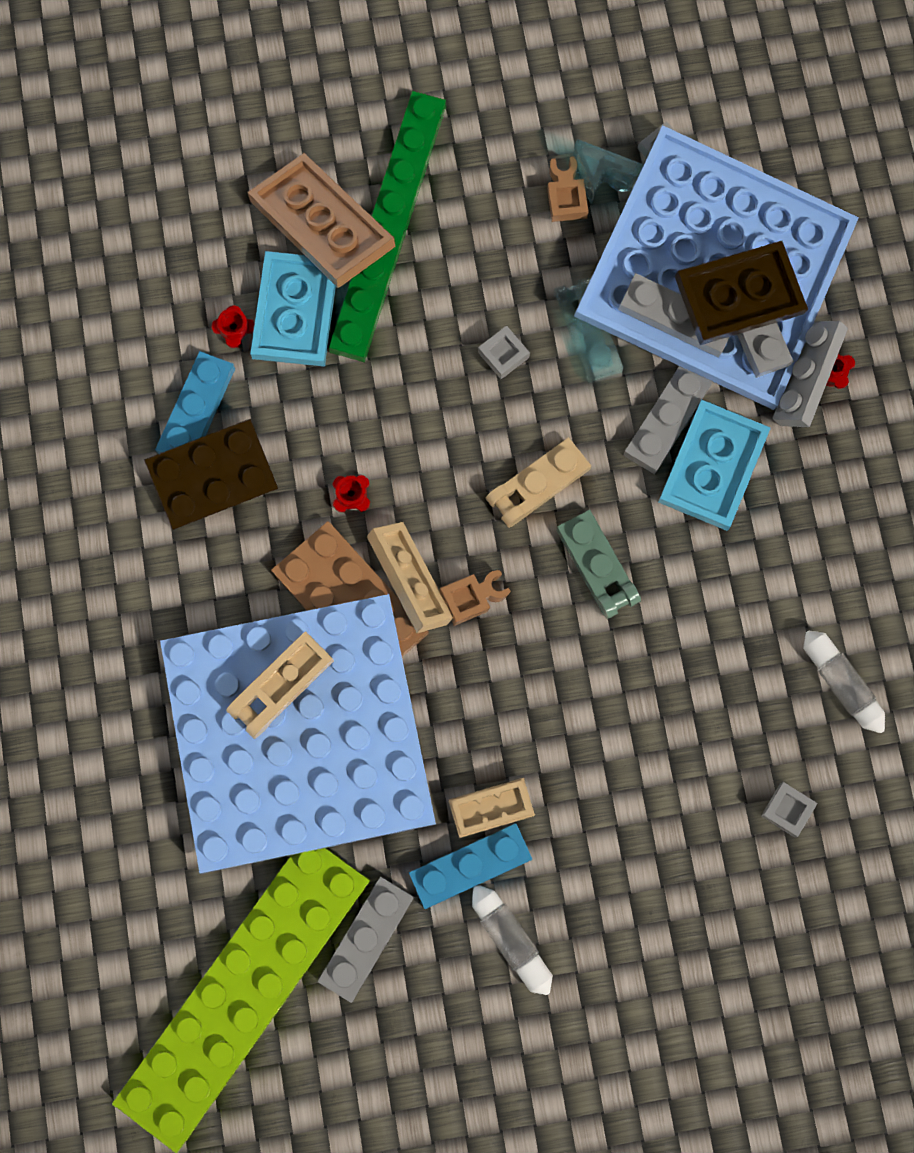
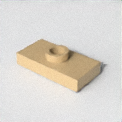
(491, 807)

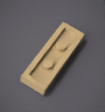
(409, 577)

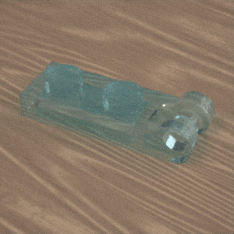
(593, 345)

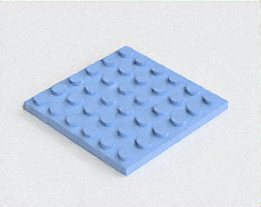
(702, 208)
(327, 768)

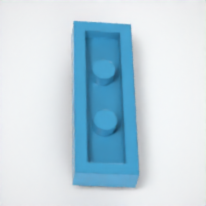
(197, 402)
(470, 866)

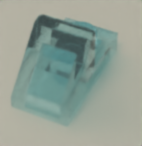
(602, 165)

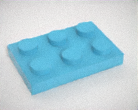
(292, 311)
(714, 465)

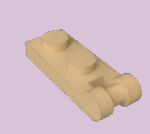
(539, 482)
(280, 684)

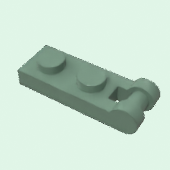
(597, 563)

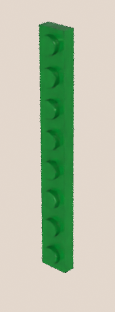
(393, 212)

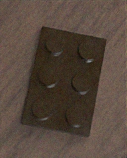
(741, 292)
(211, 474)

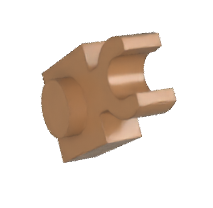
(566, 195)
(469, 598)

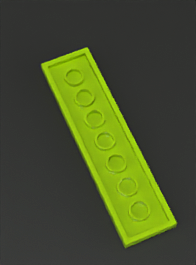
(240, 995)

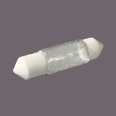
(844, 681)
(511, 940)

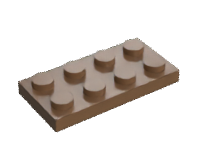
(321, 220)
(331, 573)

